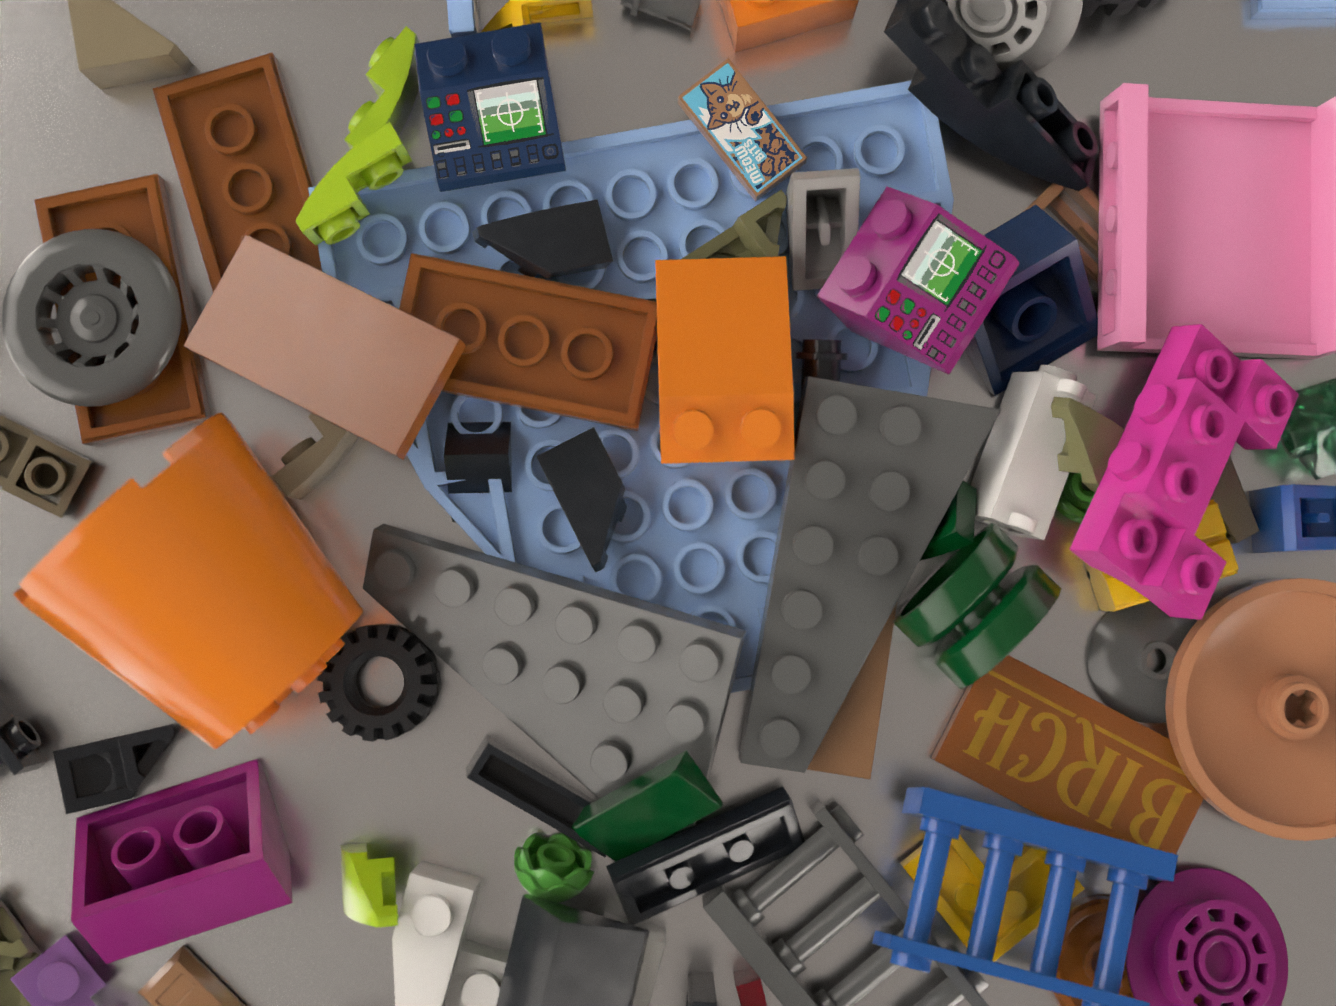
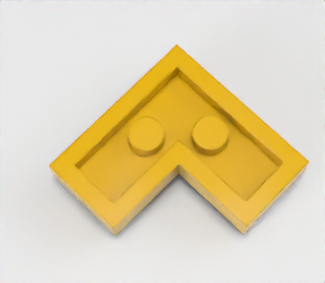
(962, 886)

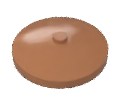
(1258, 707)

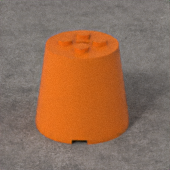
(198, 588)

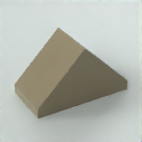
(120, 48)

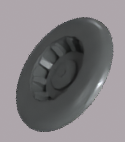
(91, 317)

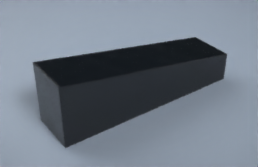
(528, 787)

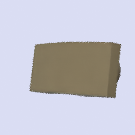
(312, 461)
(39, 467)

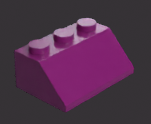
(179, 862)

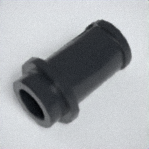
(821, 359)

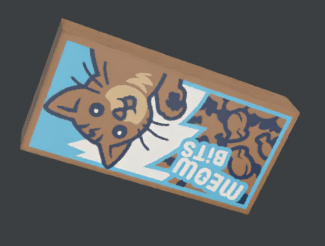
(741, 129)

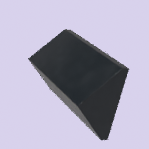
(570, 958)

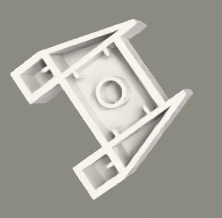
(443, 968)

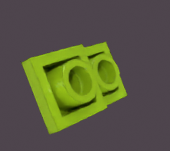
(395, 81)
(334, 204)

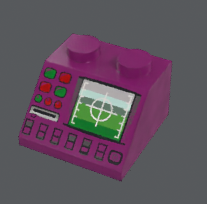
(917, 280)

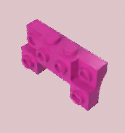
(1170, 464)

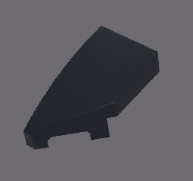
(551, 240)
(586, 491)
(108, 768)

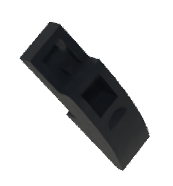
(999, 111)

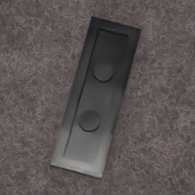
(706, 856)

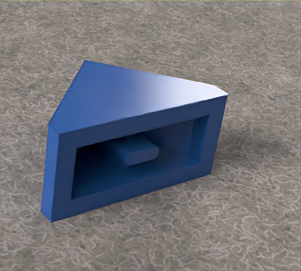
(1294, 518)

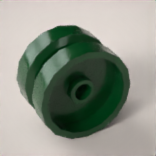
(978, 606)

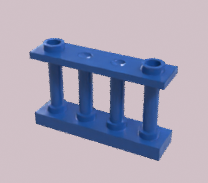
(1066, 854)

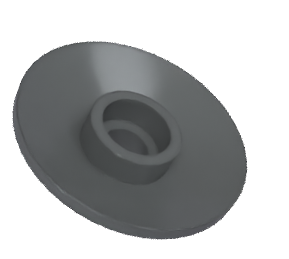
(1119, 659)

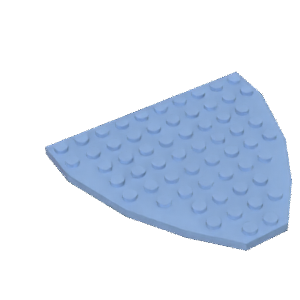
(690, 530)

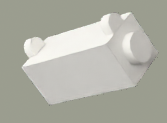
(1019, 466)

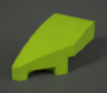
(368, 887)

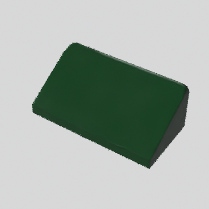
(648, 808)

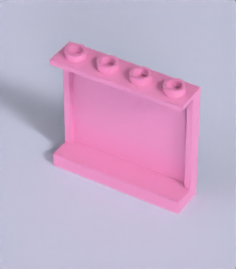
(1217, 224)

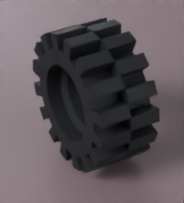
(352, 710)

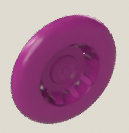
(1224, 961)

